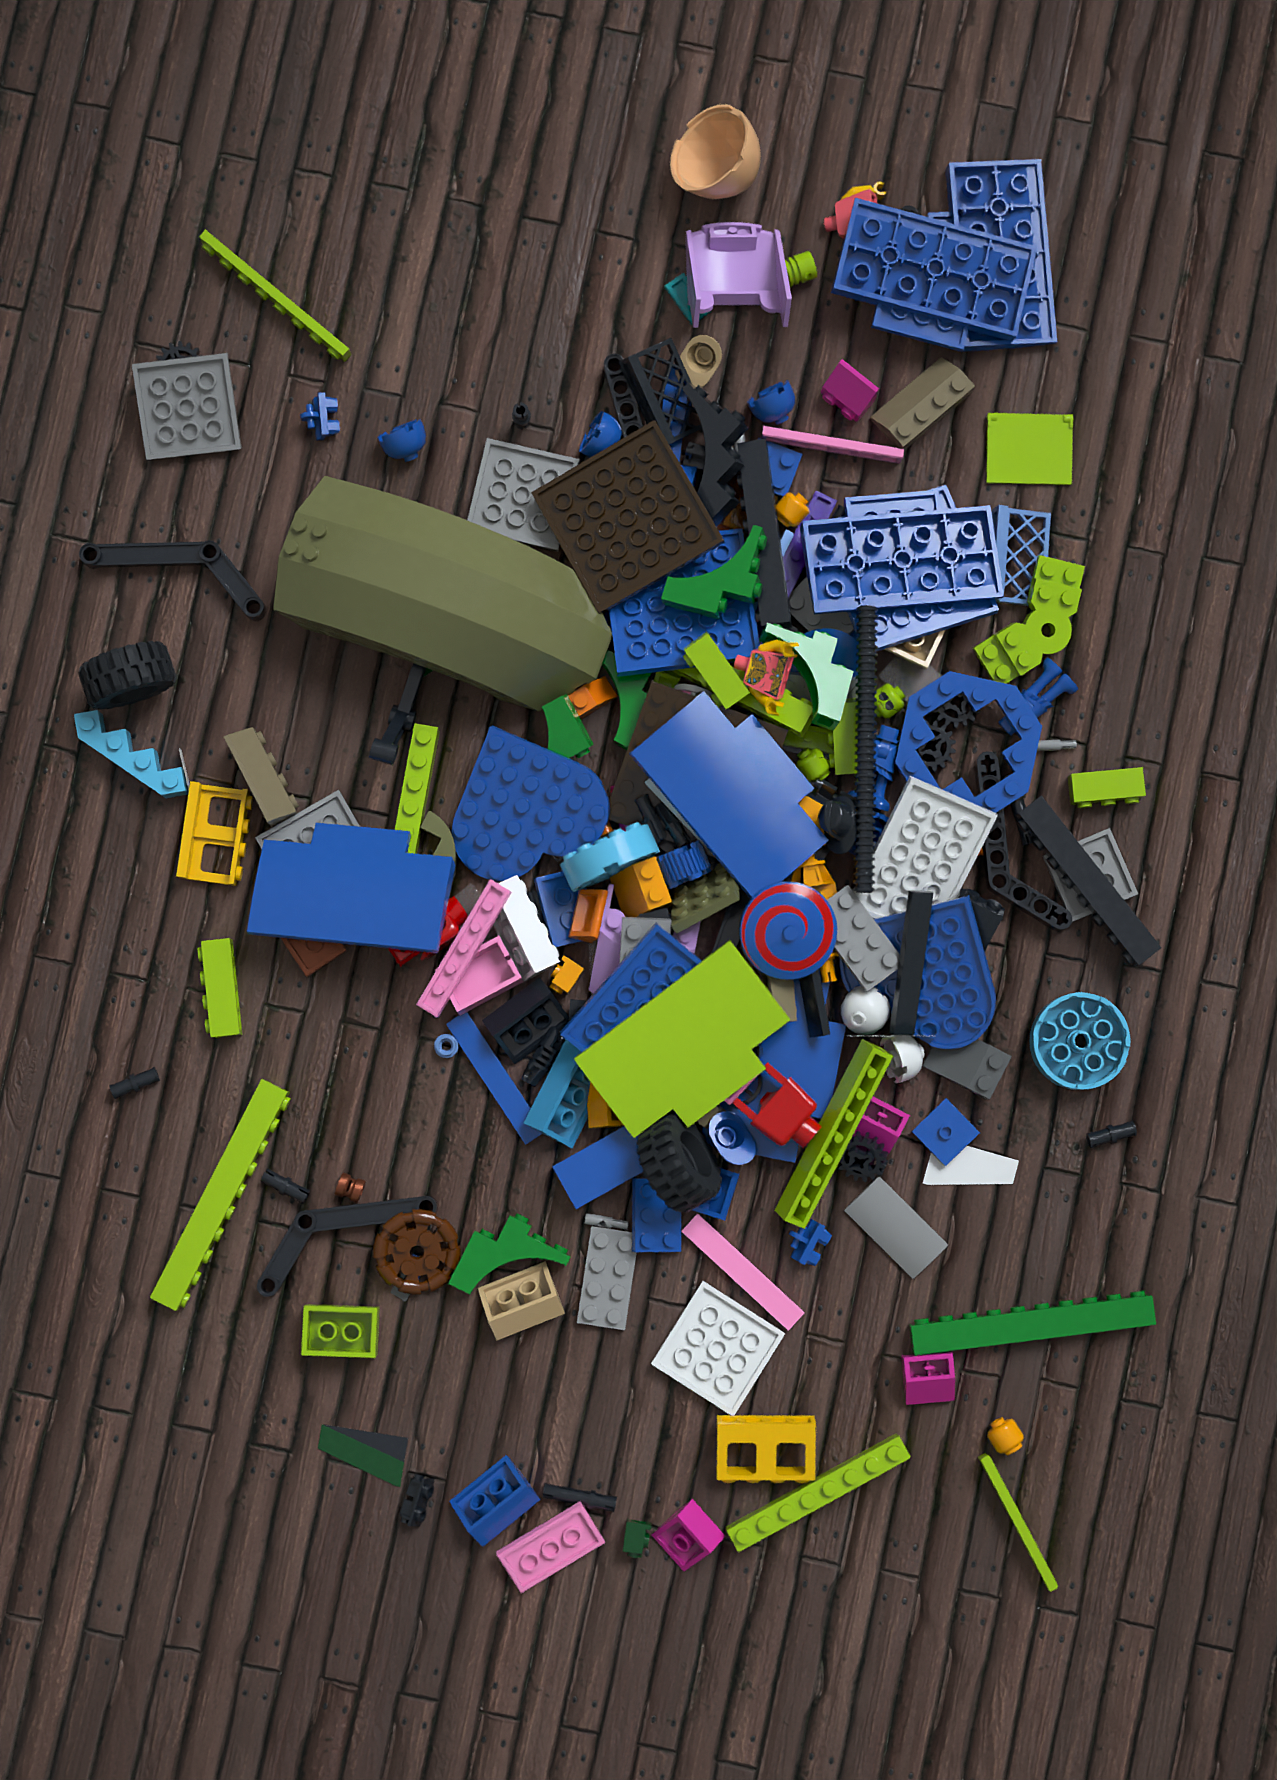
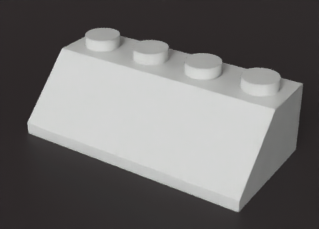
(524, 933)

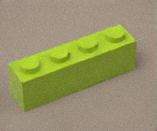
(221, 988)

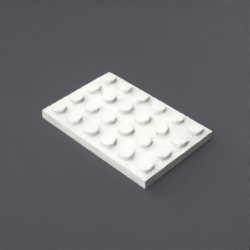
(925, 847)

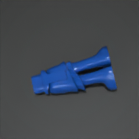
(1040, 704)
(885, 757)

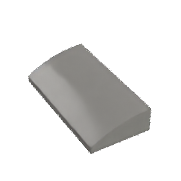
(895, 1227)

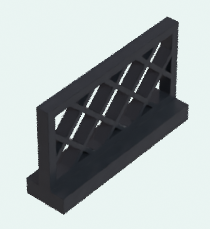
(646, 396)

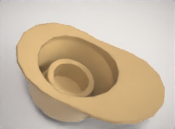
(701, 359)

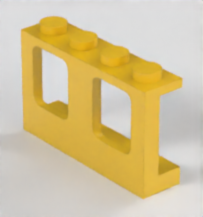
(199, 832)
(766, 1434)

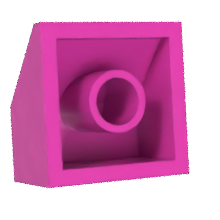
(849, 391)
(688, 1535)

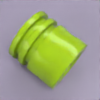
(800, 268)

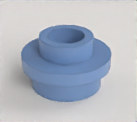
(438, 1046)

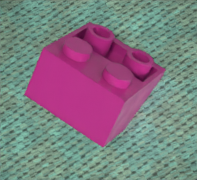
(882, 1121)
(928, 1378)

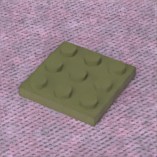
(702, 898)

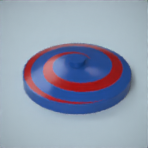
(788, 930)

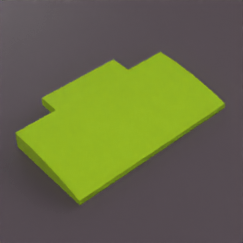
(686, 1044)

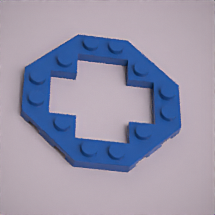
(978, 694)

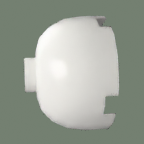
(865, 1011)
(906, 1058)

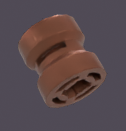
(355, 1190)

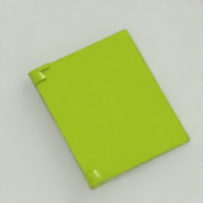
(1029, 448)

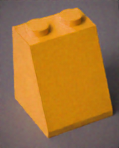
(641, 888)

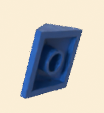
(719, 1205)

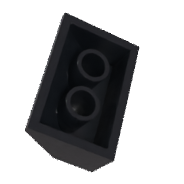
(525, 1020)

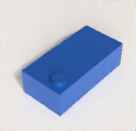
(599, 1167)

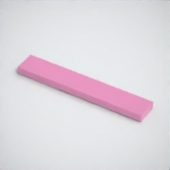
(832, 444)
(464, 948)
(743, 1271)

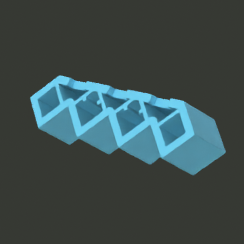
(119, 749)

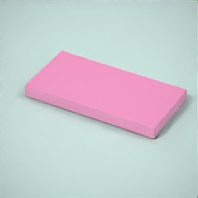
(550, 1547)

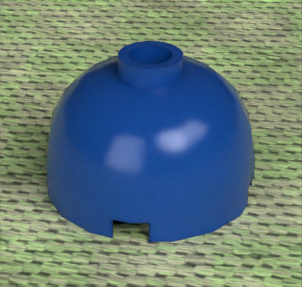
(773, 403)
(603, 433)
(404, 440)

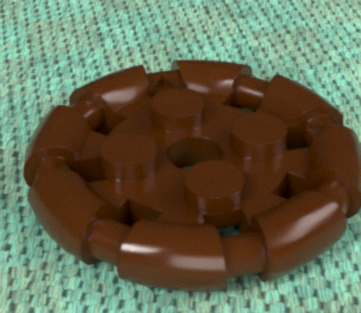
(420, 1265)

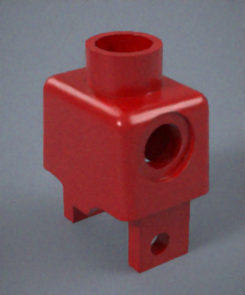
(454, 918)
(784, 1112)

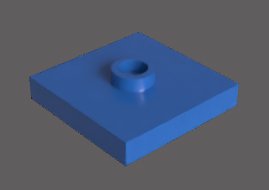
(945, 1132)

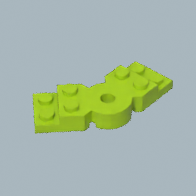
(1019, 646)

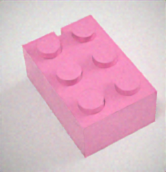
(486, 977)

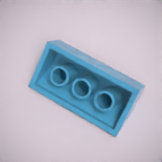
(562, 1100)

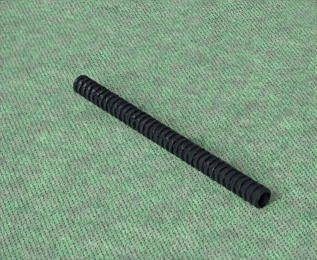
(865, 748)

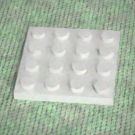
(718, 1348)

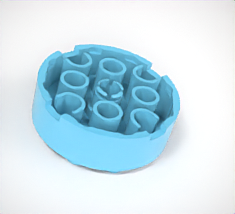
(608, 856)
(1054, 1041)

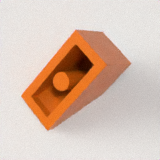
(592, 696)

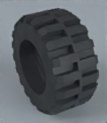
(127, 675)
(679, 1163)

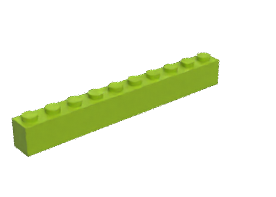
(220, 1195)

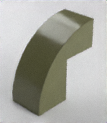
(435, 826)

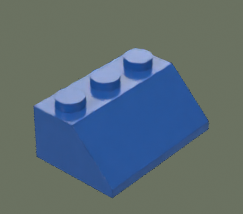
(494, 1500)

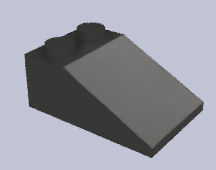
(972, 1067)

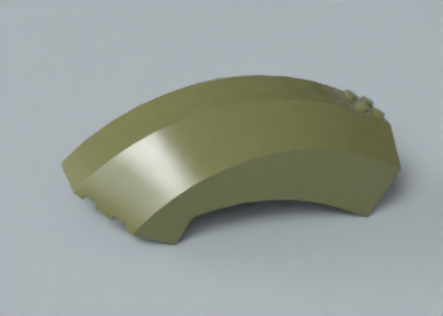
(439, 594)

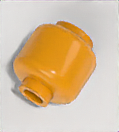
(792, 509)
(1005, 1436)

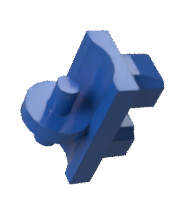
(321, 406)
(806, 1240)

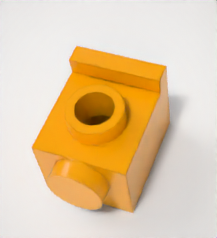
(565, 975)

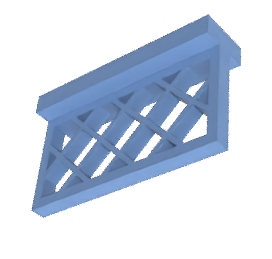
(1001, 527)

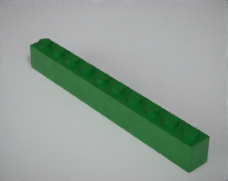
(1032, 1324)

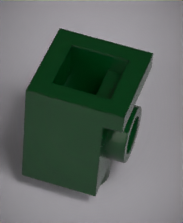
(635, 1537)

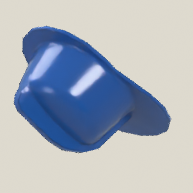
(731, 1138)

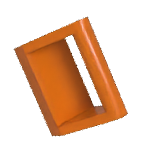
(588, 915)

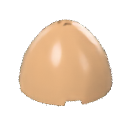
(716, 154)

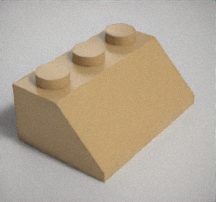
(920, 650)
(521, 1301)

